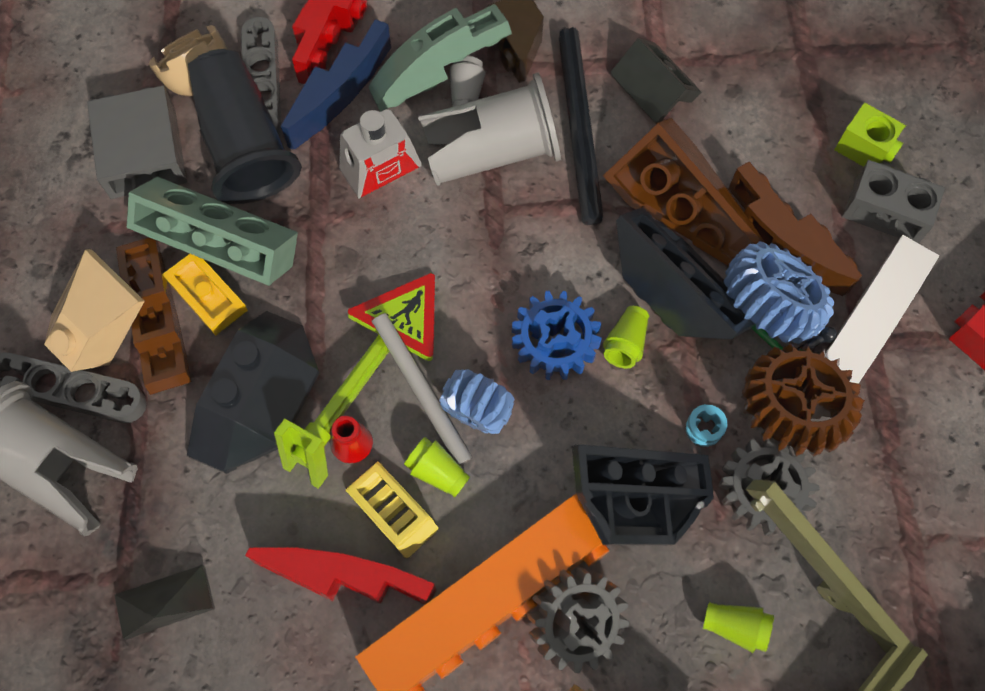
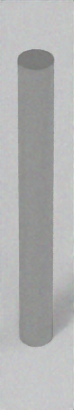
(421, 389)

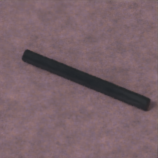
(580, 127)

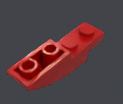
(319, 28)

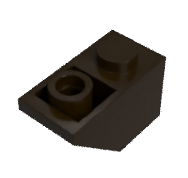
(521, 46)

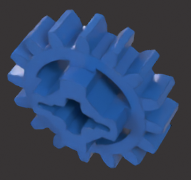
(547, 319)

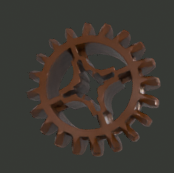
(789, 405)

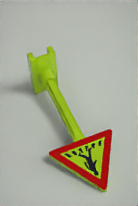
(412, 315)

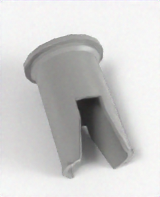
(491, 132)
(39, 450)

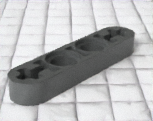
(269, 78)
(67, 383)

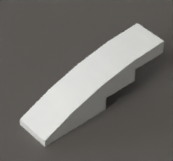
(881, 307)

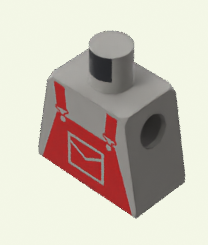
(376, 152)

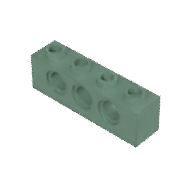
(211, 230)

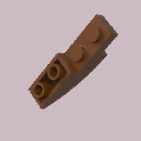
(802, 238)

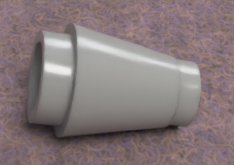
(466, 80)

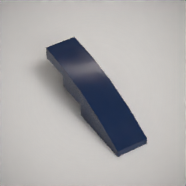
(333, 90)

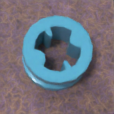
(704, 437)

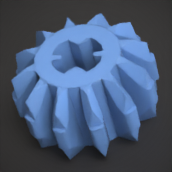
(477, 401)

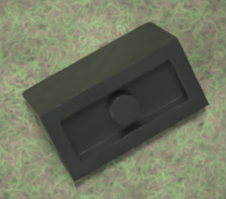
(653, 79)

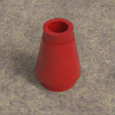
(350, 448)

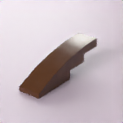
(157, 325)

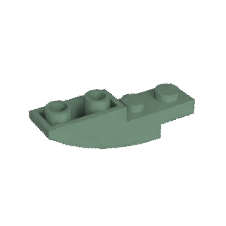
(421, 59)

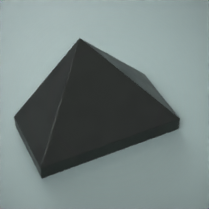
(164, 602)

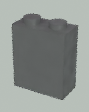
(135, 140)

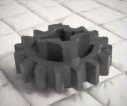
(783, 469)
(557, 628)

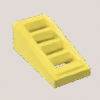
(411, 528)

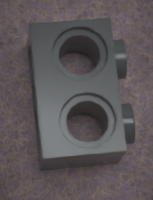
(892, 206)

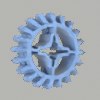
(778, 292)

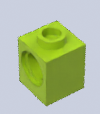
(871, 137)

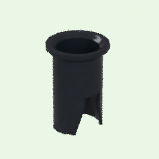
(238, 131)

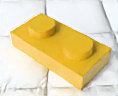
(205, 293)

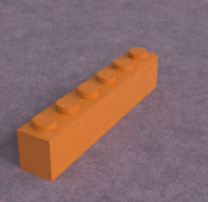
(482, 600)

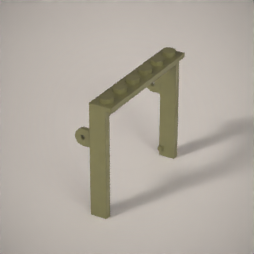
(840, 590)

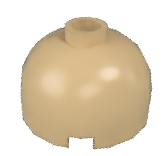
(173, 68)

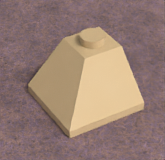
(91, 315)

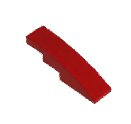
(326, 571)

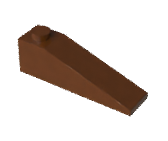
(682, 191)

